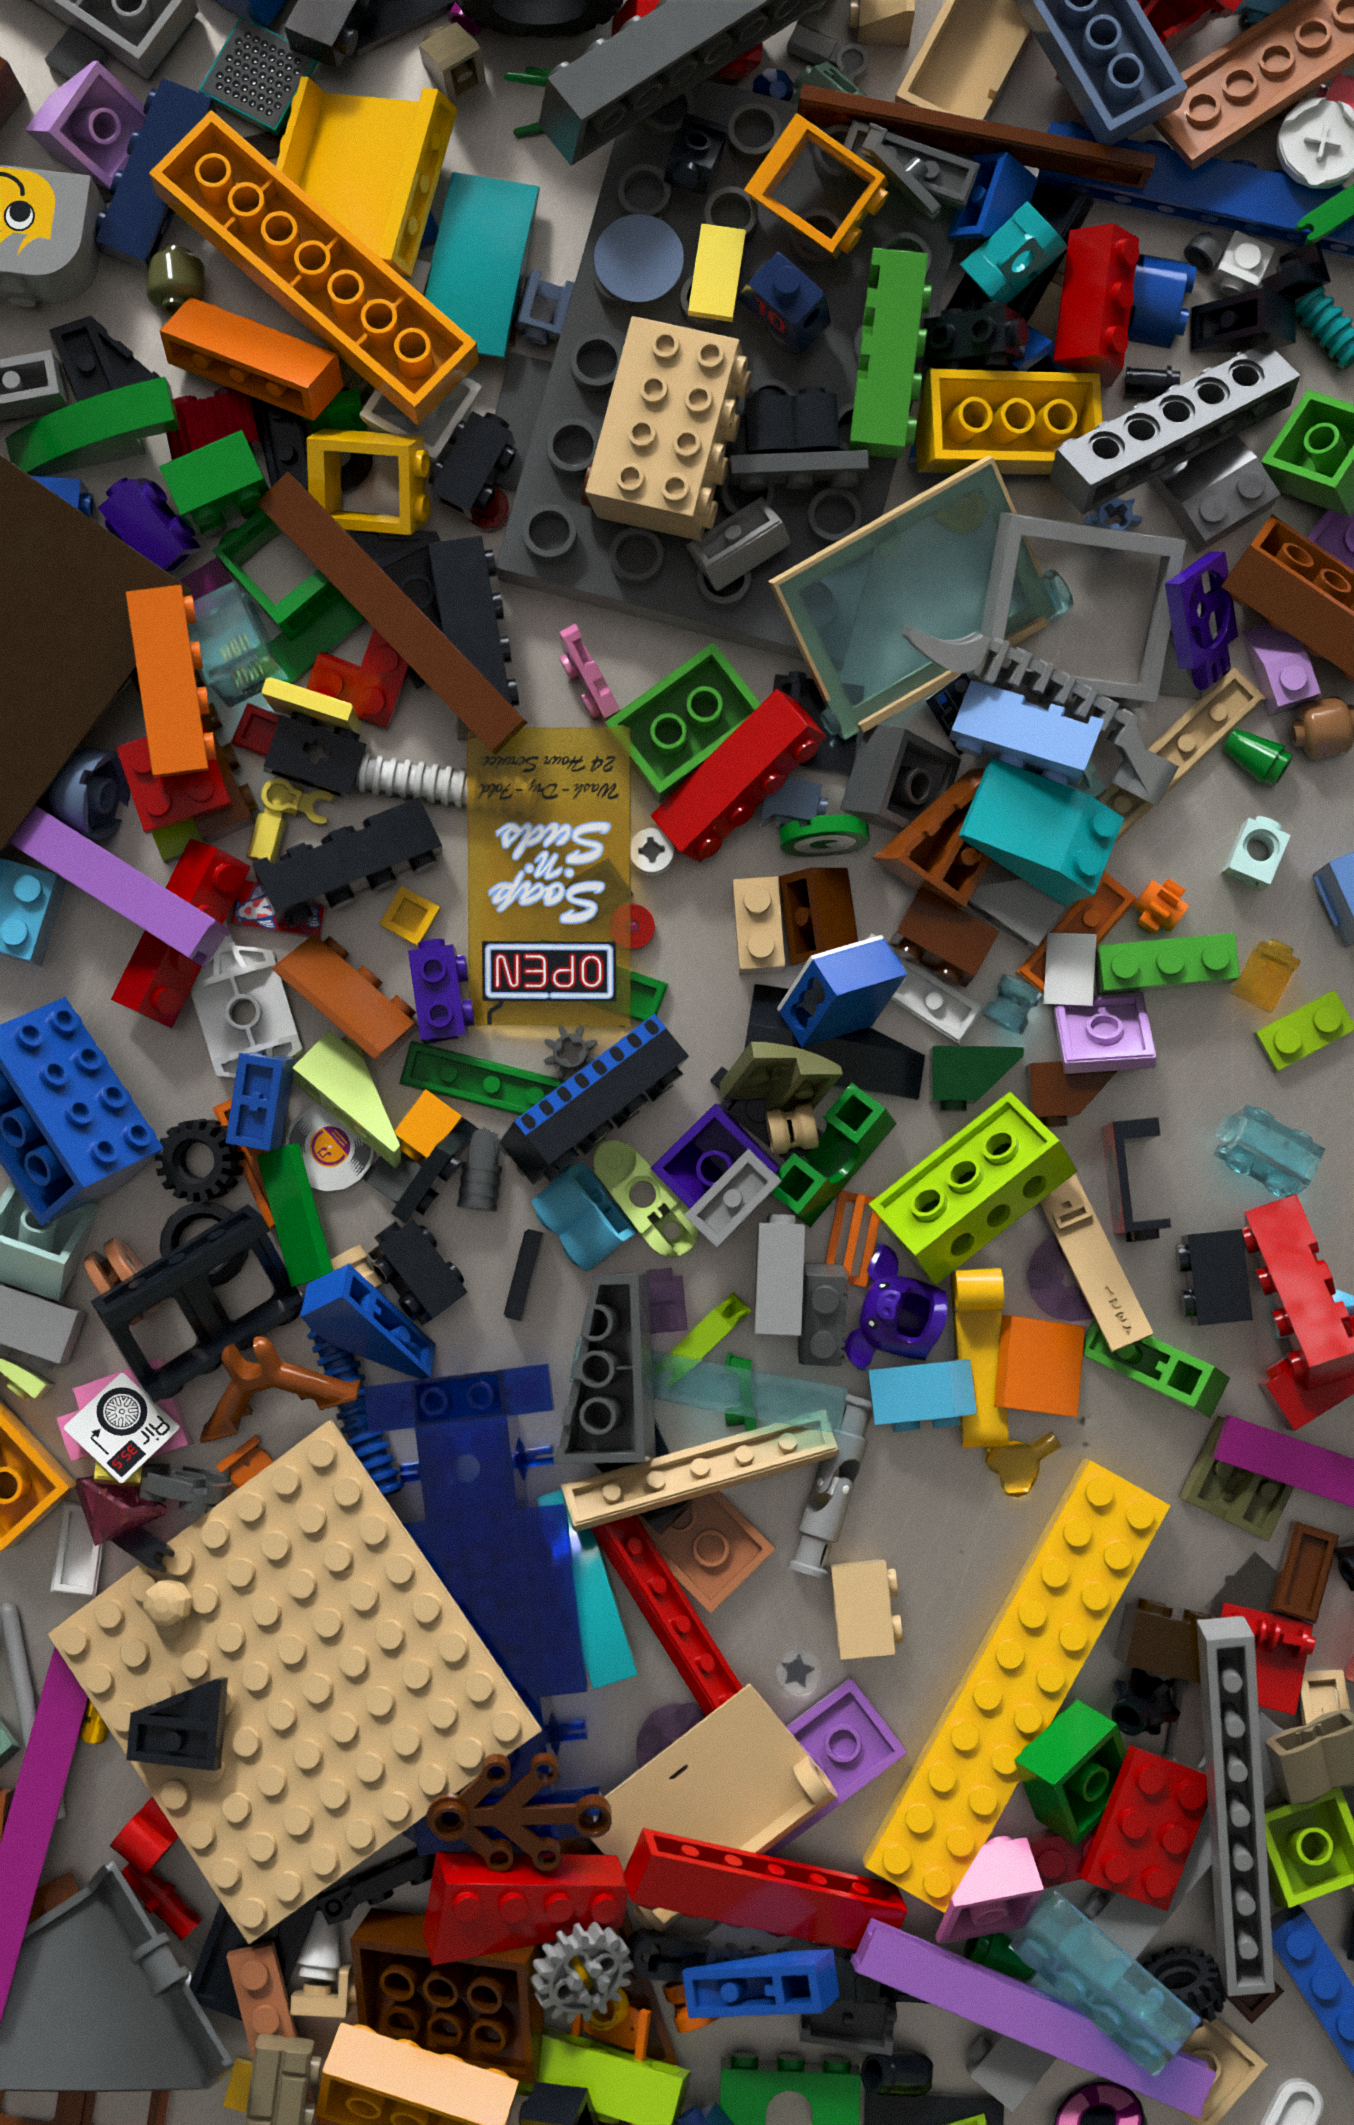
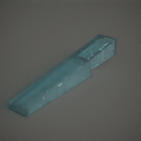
(745, 1391)

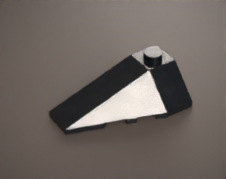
(865, 1056)

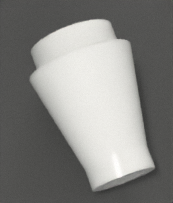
(321, 1950)

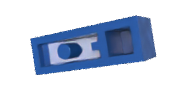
(364, 1322)
(763, 1985)

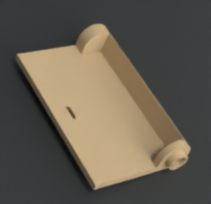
(740, 1788)

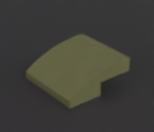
(780, 1076)
(1235, 1493)

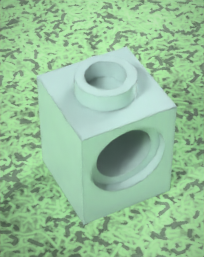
(1243, 866)

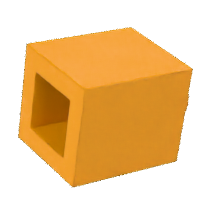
(426, 1126)

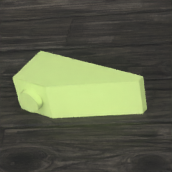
(341, 1084)

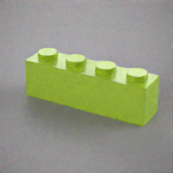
(617, 2083)

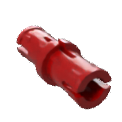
(162, 1901)

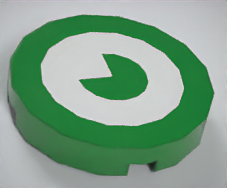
(824, 836)

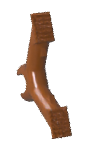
(269, 1373)

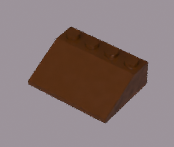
(462, 2008)

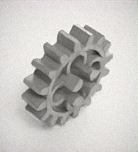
(560, 1986)

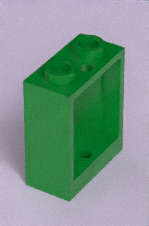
(298, 606)

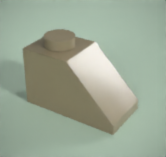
(453, 61)

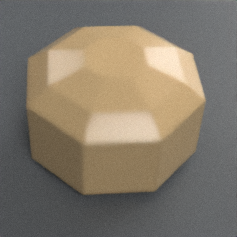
(167, 1603)

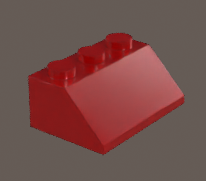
(1096, 301)

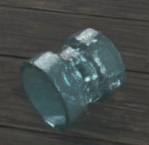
(1012, 1004)

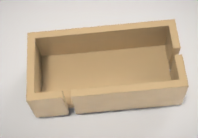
(967, 58)

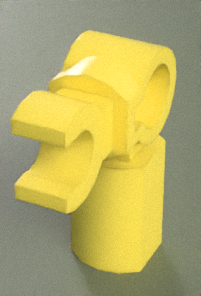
(278, 799)

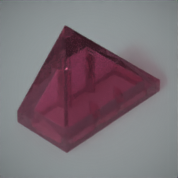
(114, 1508)

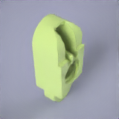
(622, 1168)

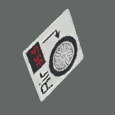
(121, 1427)

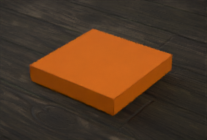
(1039, 1366)

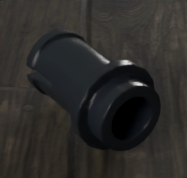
(1149, 381)

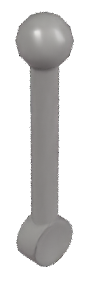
(1179, 1687)

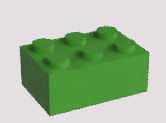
(685, 719)

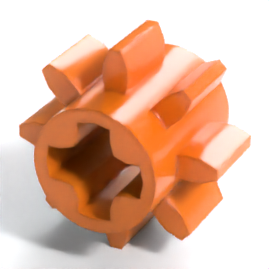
(1161, 906)

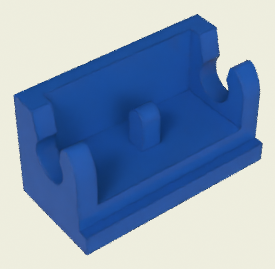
(260, 1101)

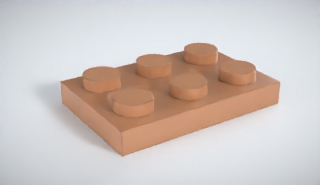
(710, 1548)

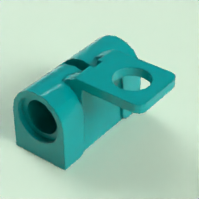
(1014, 255)

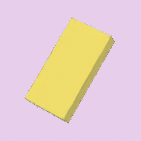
(717, 272)

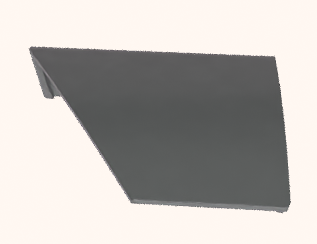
(104, 2003)

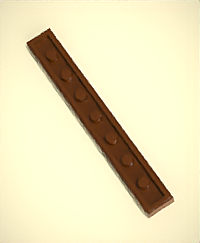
(980, 136)
(392, 613)

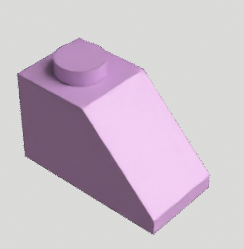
(1280, 668)

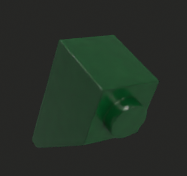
(966, 1073)

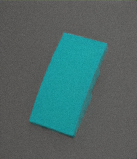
(482, 257)

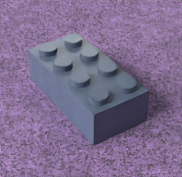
(1107, 62)

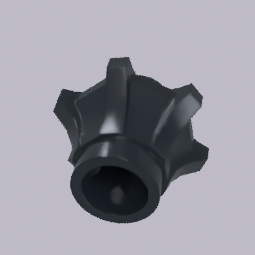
(1143, 1704)

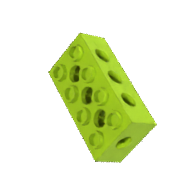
(973, 1187)

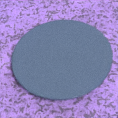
(638, 258)

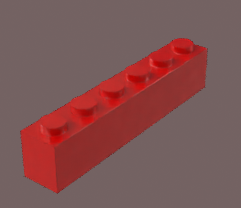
(758, 1890)

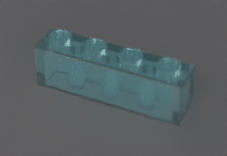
(1105, 1983)

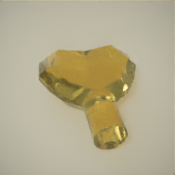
(1020, 1463)

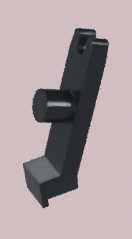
(145, 1547)

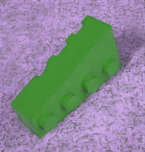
(888, 353)

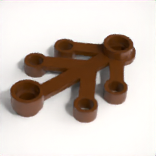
(512, 1815)

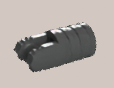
(481, 1173)

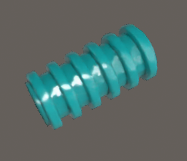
(1328, 325)

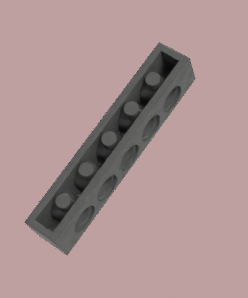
(1173, 427)

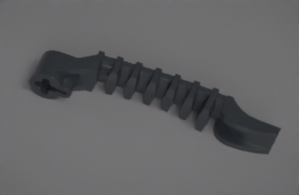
(686, 1952)

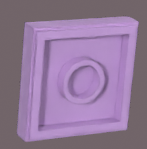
(1106, 1035)

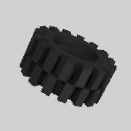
(174, 1160)
(1191, 1979)

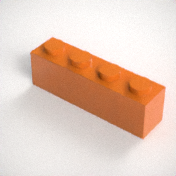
(252, 358)
(168, 681)

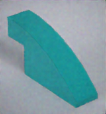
(602, 1628)

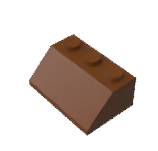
(348, 997)

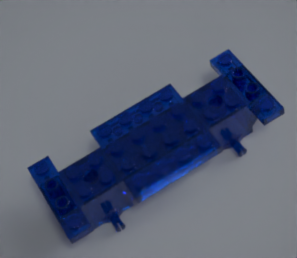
(495, 1555)

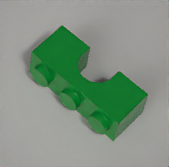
(851, 1135)
(751, 2083)

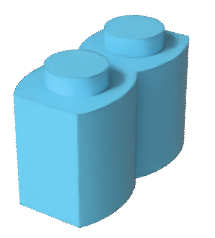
(583, 1217)

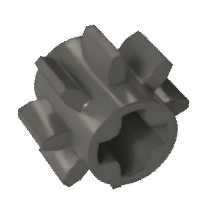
(558, 1049)

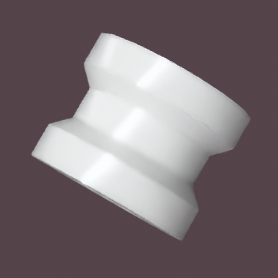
(651, 861)

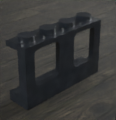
(184, 1277)

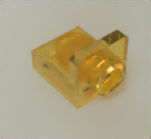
(1266, 974)

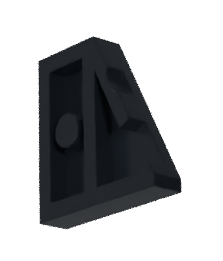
(94, 359)
(439, 1166)
(182, 1728)

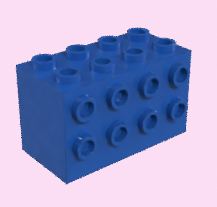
(65, 1114)

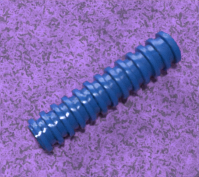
(367, 1446)

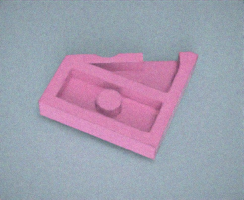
(579, 665)

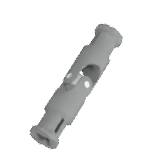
(824, 1518)

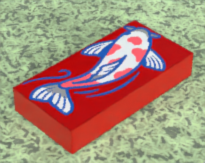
(254, 912)

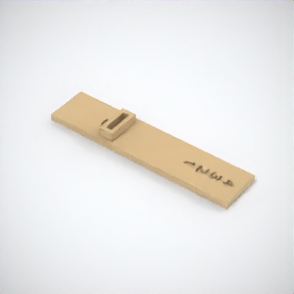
(1095, 1265)

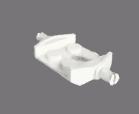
(239, 975)

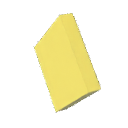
(326, 710)

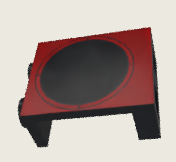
(1113, 1140)

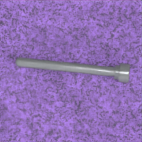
(20, 1675)

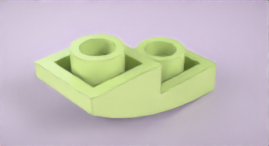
(23, 1379)

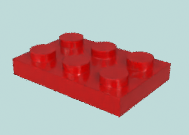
(1147, 1828)

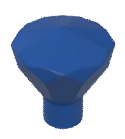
(774, 84)

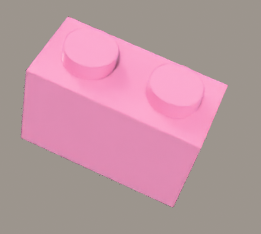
(995, 1892)

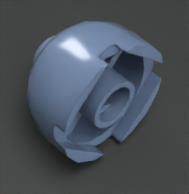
(89, 793)

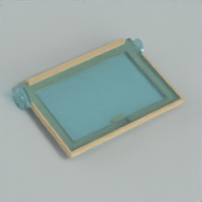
(912, 567)

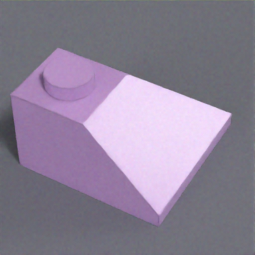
(89, 123)

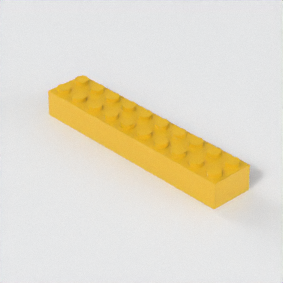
(1014, 1683)

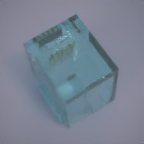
(234, 644)

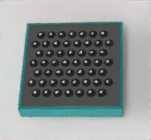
(257, 75)

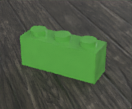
(1166, 964)

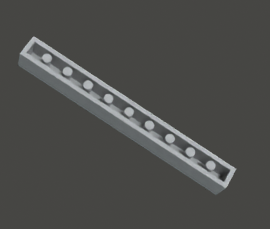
(1013, 2068)

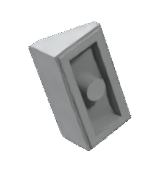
(739, 543)

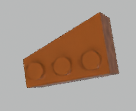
(932, 853)

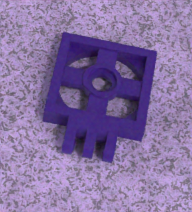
(1209, 654)

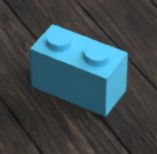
(922, 1393)

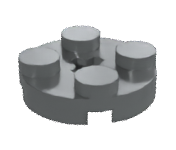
(191, 1486)

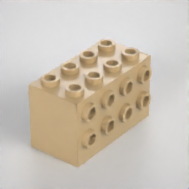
(668, 428)

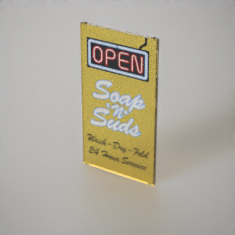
(550, 877)

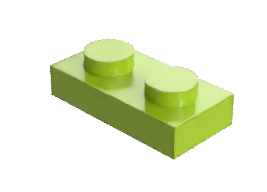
(1304, 1031)

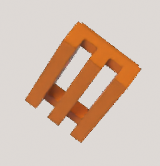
(859, 1200)

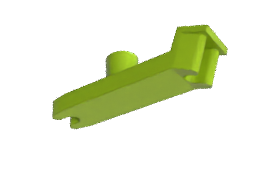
(713, 1328)

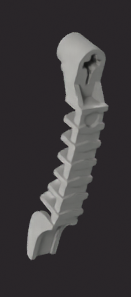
(1139, 772)

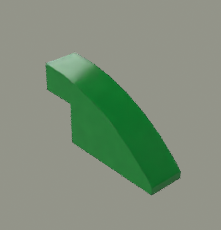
(95, 429)

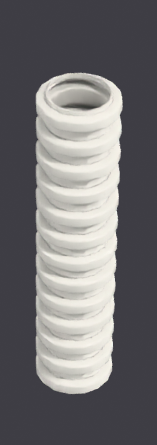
(412, 780)

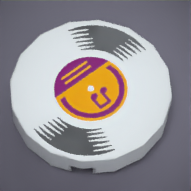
(330, 1151)

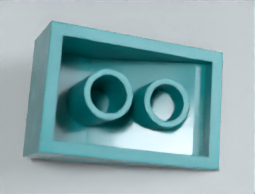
(1041, 831)

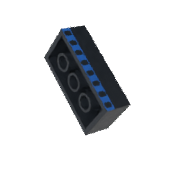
(593, 1099)

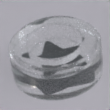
(798, 1671)

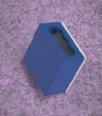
(841, 990)

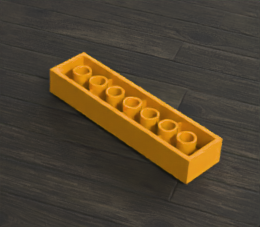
(314, 267)

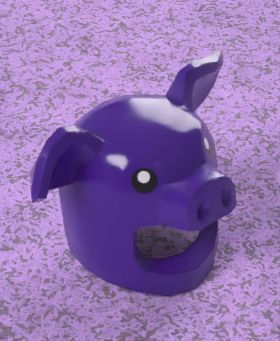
(896, 1314)

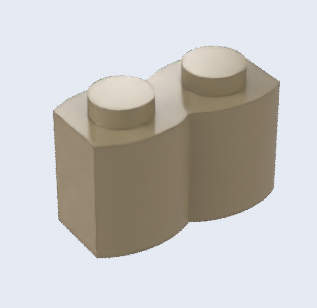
(1313, 1757)

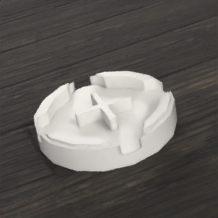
(1318, 143)

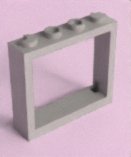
(1001, 582)

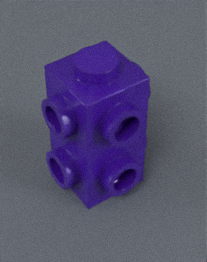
(145, 522)
(438, 992)

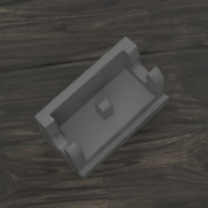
(851, 2026)

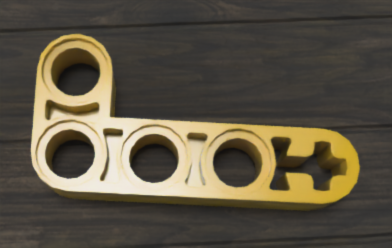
(977, 1321)

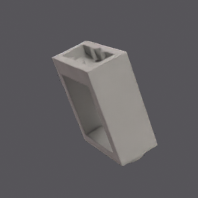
(779, 1276)

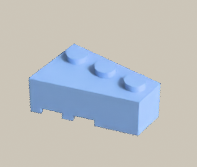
(1024, 733)

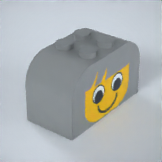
(47, 235)

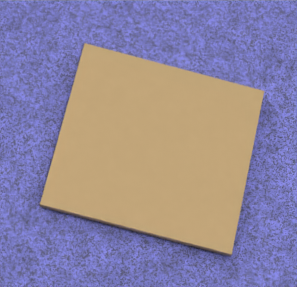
(344, 1672)

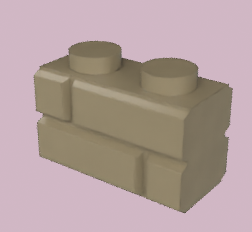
(281, 2081)

